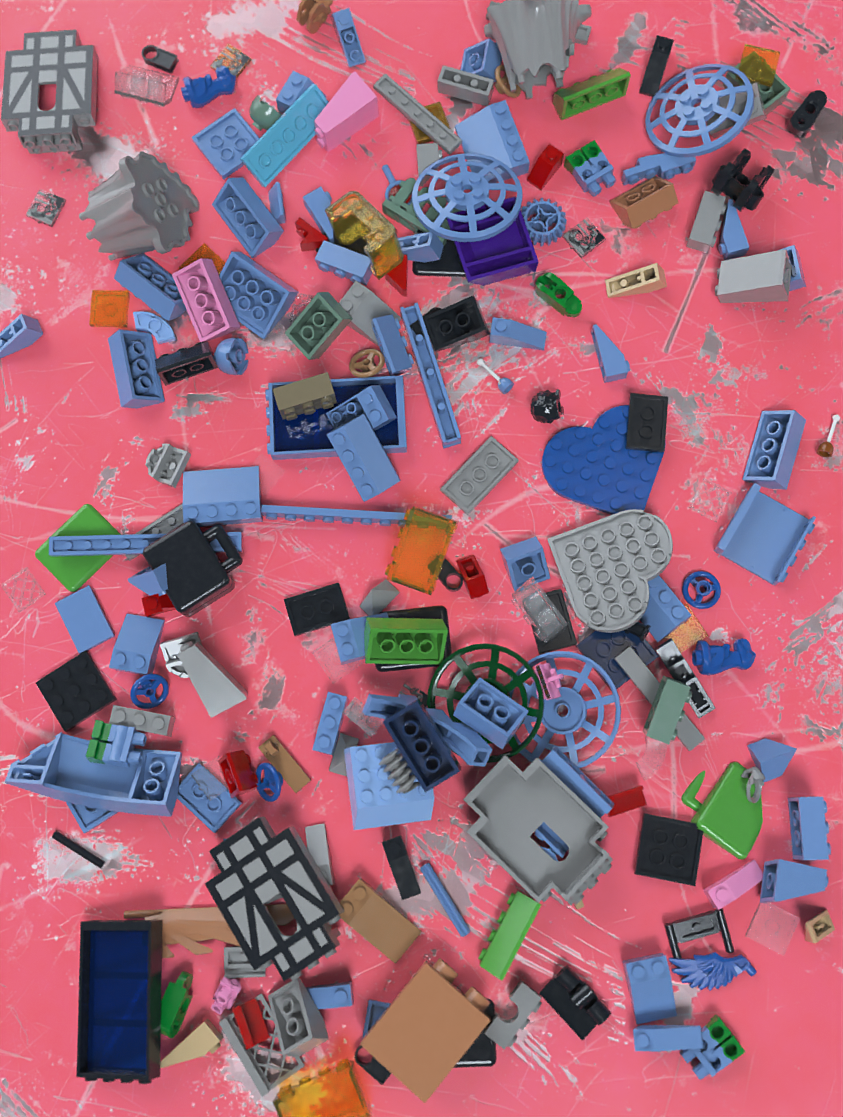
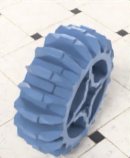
(548, 214)

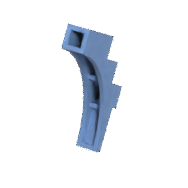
(459, 736)

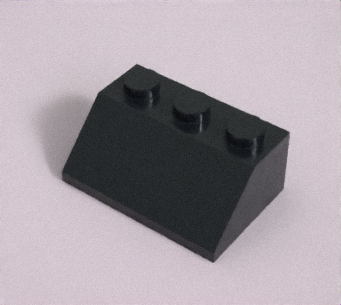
(185, 363)

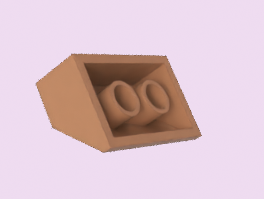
(644, 201)

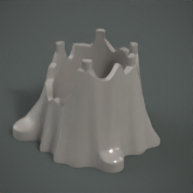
(535, 38)
(140, 209)

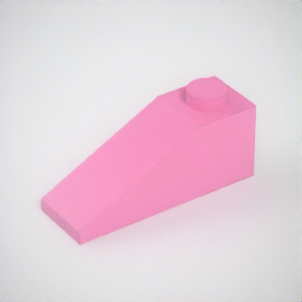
(733, 885)

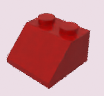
(237, 773)

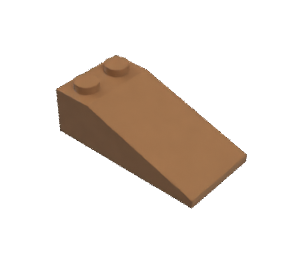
(378, 920)

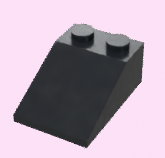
(456, 324)

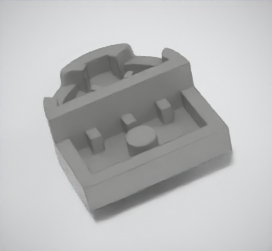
(167, 464)
(171, 649)

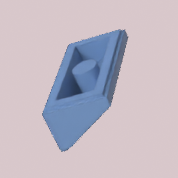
(276, 203)

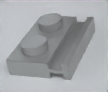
(237, 964)

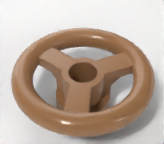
(502, 84)
(367, 365)

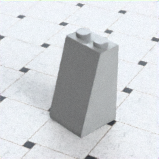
(755, 278)
(211, 680)

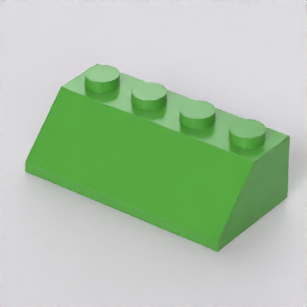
(591, 93)
(404, 640)
(509, 934)

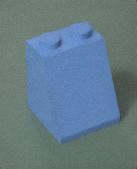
(790, 880)

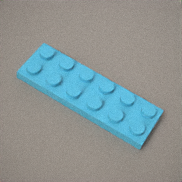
(285, 137)

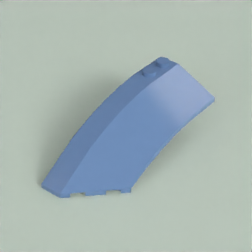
(66, 774)

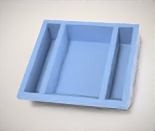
(372, 795)

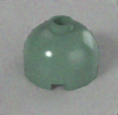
(263, 114)

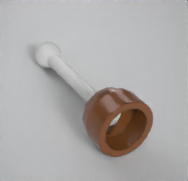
(826, 448)

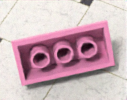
(206, 300)

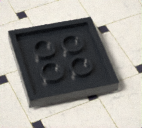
(76, 691)
(668, 850)

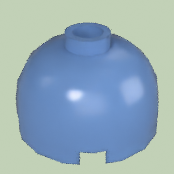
(231, 356)

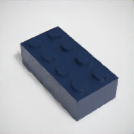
(422, 745)

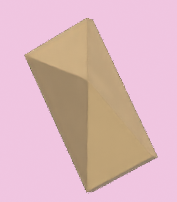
(818, 927)

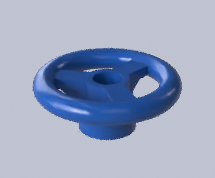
(708, 588)
(144, 683)
(272, 780)

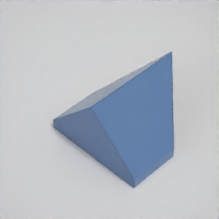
(771, 757)

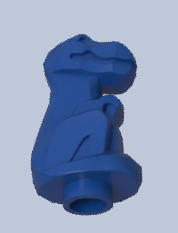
(204, 90)
(716, 659)

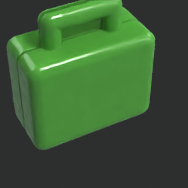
(76, 570)
(726, 813)

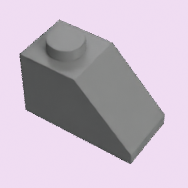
(426, 156)

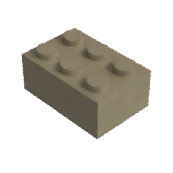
(305, 396)

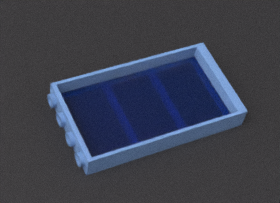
(308, 433)

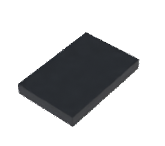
(646, 422)
(316, 609)
(564, 639)

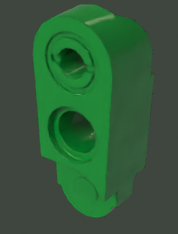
(569, 305)
(175, 1004)

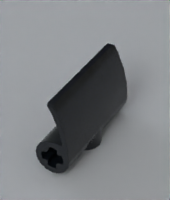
(575, 1002)

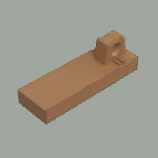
(284, 763)

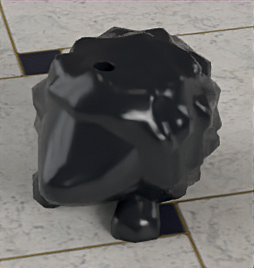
(547, 406)

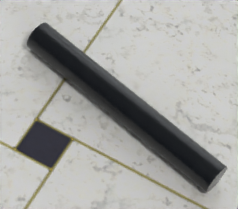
(78, 849)

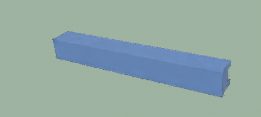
(431, 377)

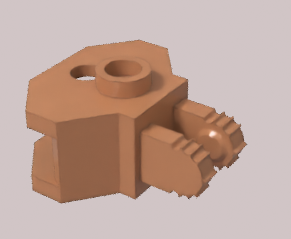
(314, 13)

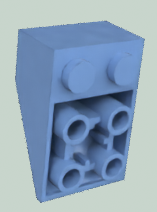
(369, 402)

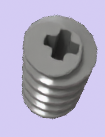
(399, 772)

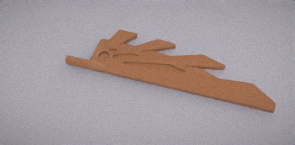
(192, 925)

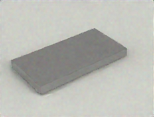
(479, 475)

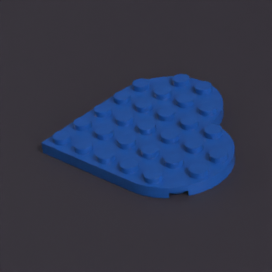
(596, 467)

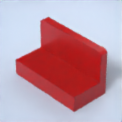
(627, 800)
(251, 1023)

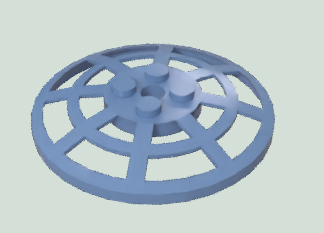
(699, 115)
(469, 201)
(576, 707)

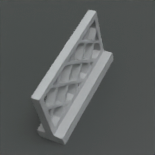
(248, 1059)

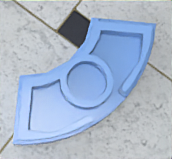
(155, 325)

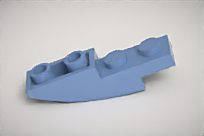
(662, 165)

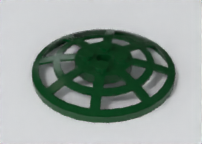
(494, 665)

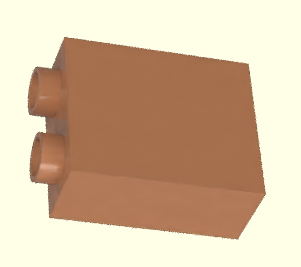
(427, 1028)

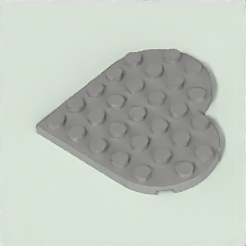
(610, 567)

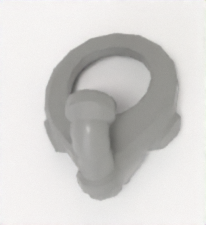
(756, 778)

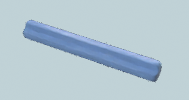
(445, 900)

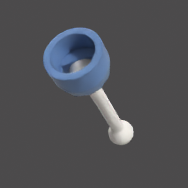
(504, 384)

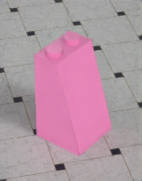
(346, 113)

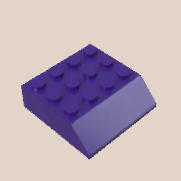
(497, 257)

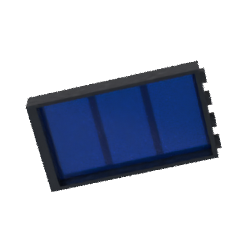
(119, 1000)

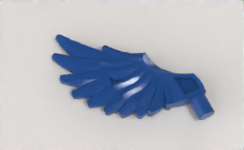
(711, 969)

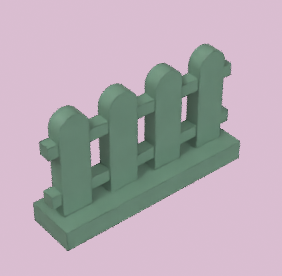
(408, 218)

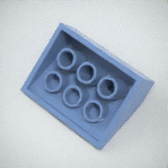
(496, 136)
(255, 293)
(222, 496)

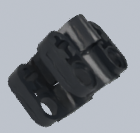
(738, 186)

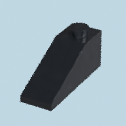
(656, 66)
(401, 867)

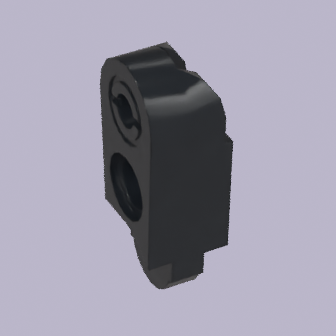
(813, 104)

